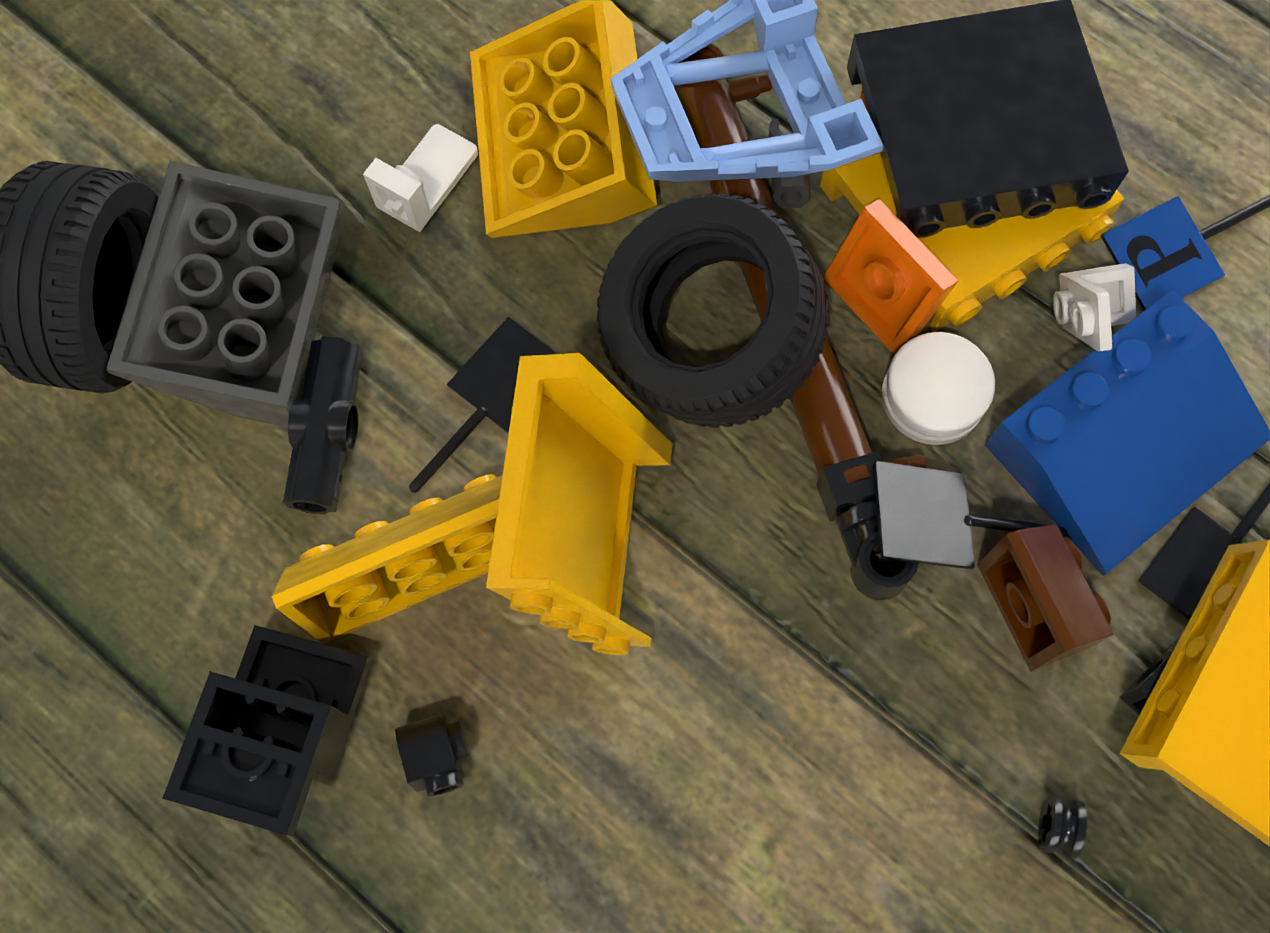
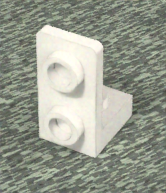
(424, 180)

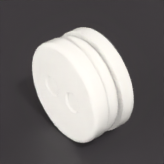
(938, 388)

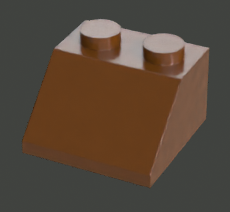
(1044, 595)

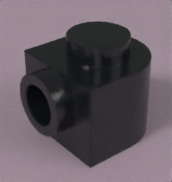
(432, 754)

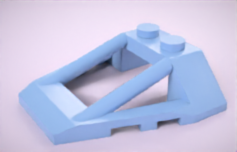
(823, 124)

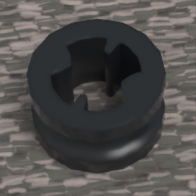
(1062, 826)

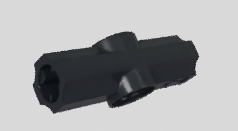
(323, 426)

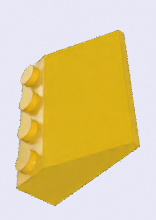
(552, 126)
(392, 563)

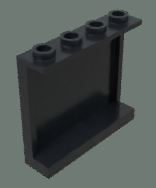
(988, 117)

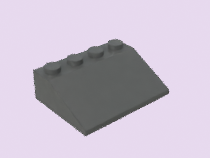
(228, 292)

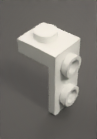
(1094, 302)

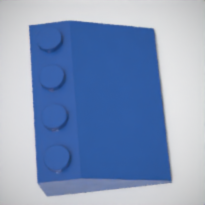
(1133, 432)

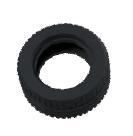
(668, 251)
(67, 270)

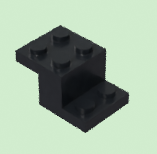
(269, 730)

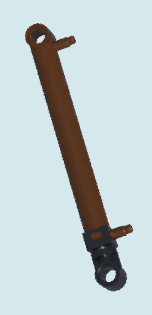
(823, 401)

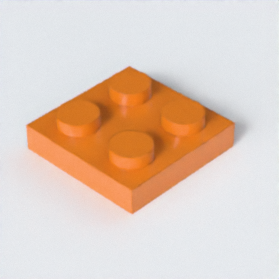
(888, 277)

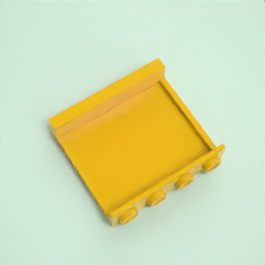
(985, 258)
(571, 499)
(1213, 698)

